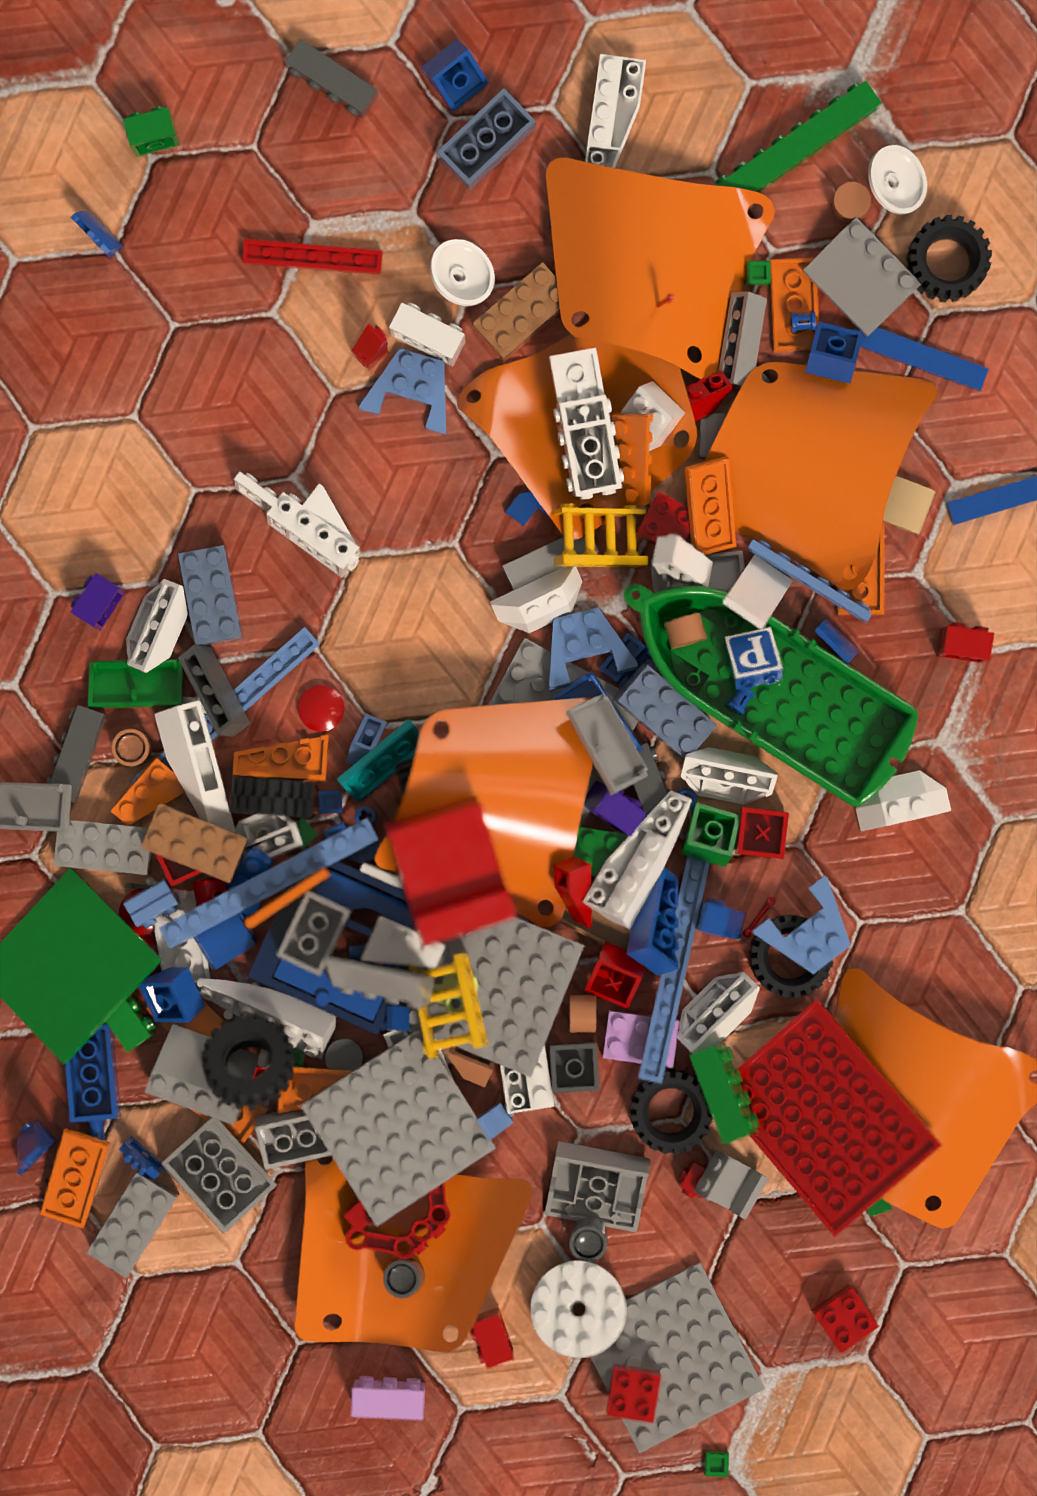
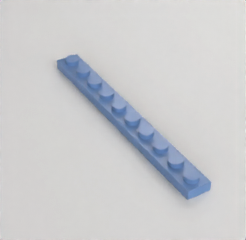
(266, 676)
(269, 883)
(672, 983)

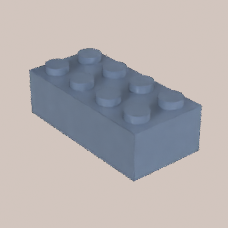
(486, 139)
(211, 596)
(664, 711)

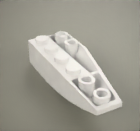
(614, 107)
(194, 761)
(637, 863)
(304, 1024)
(527, 1092)

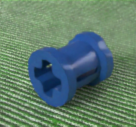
(810, 317)
(740, 700)
(359, 813)

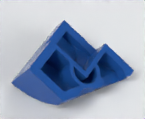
(97, 232)

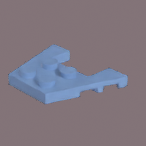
(415, 379)
(582, 637)
(816, 939)

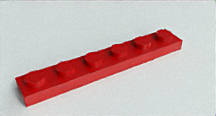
(312, 257)

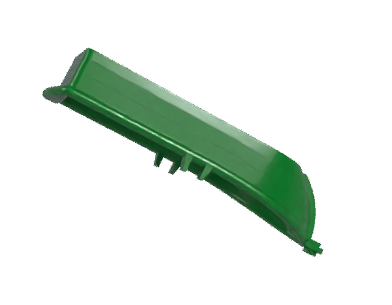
(816, 719)

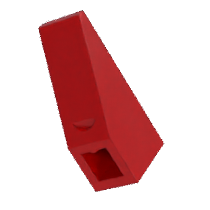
(370, 347)
(572, 883)

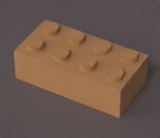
(520, 313)
(194, 843)

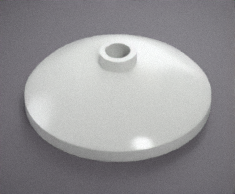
(897, 179)
(470, 268)

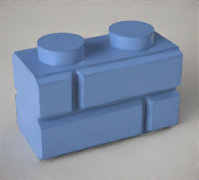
(152, 903)

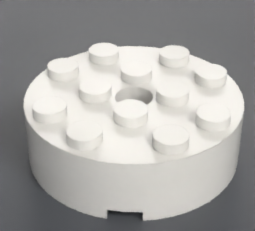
(554, 1304)

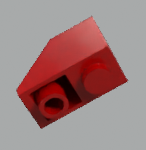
(708, 394)

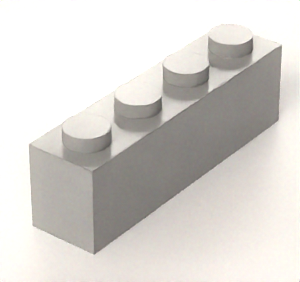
(742, 336)
(538, 563)

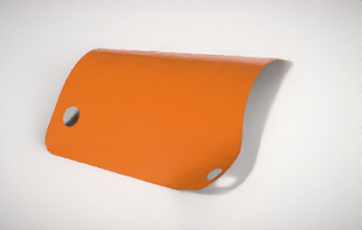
(635, 239)
(521, 421)
(819, 461)
(526, 774)
(956, 1086)
(456, 1264)

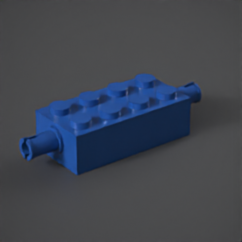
(94, 1082)

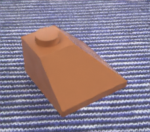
(471, 1066)

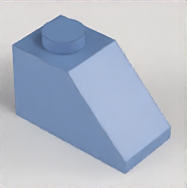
(366, 738)
(495, 1120)

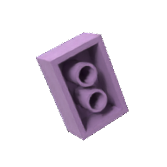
(627, 1037)
(388, 1398)

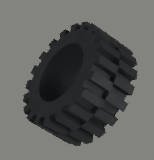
(966, 236)
(271, 797)
(769, 979)
(676, 1141)

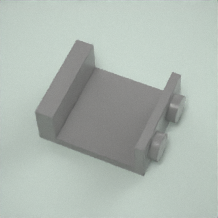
(731, 1184)

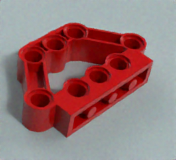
(387, 1242)

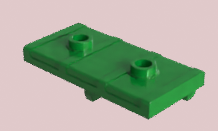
(121, 686)

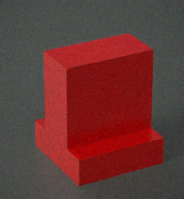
(449, 871)

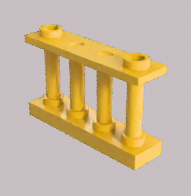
(590, 556)
(470, 1012)

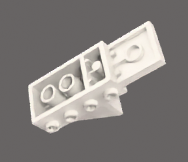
(585, 425)
(311, 526)

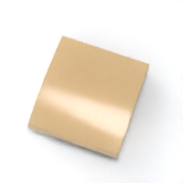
(908, 505)

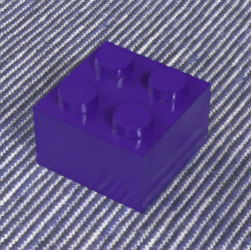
(97, 601)
(615, 809)

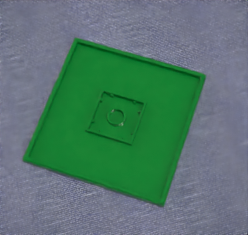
(71, 965)

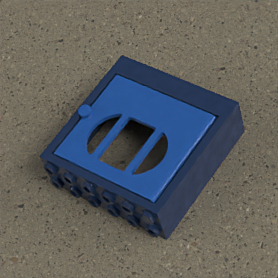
(352, 896)

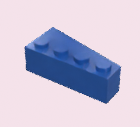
(720, 921)
(653, 931)

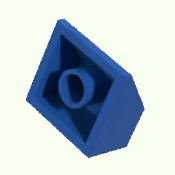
(455, 75)
(834, 352)
(172, 995)

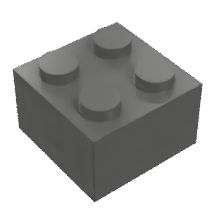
(574, 1067)

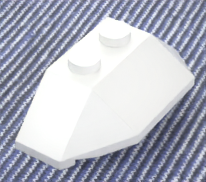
(539, 601)
(156, 626)
(728, 775)
(903, 800)
(270, 833)
(717, 1011)

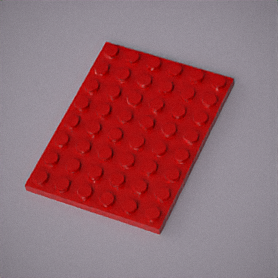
(831, 1118)

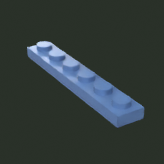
(802, 575)

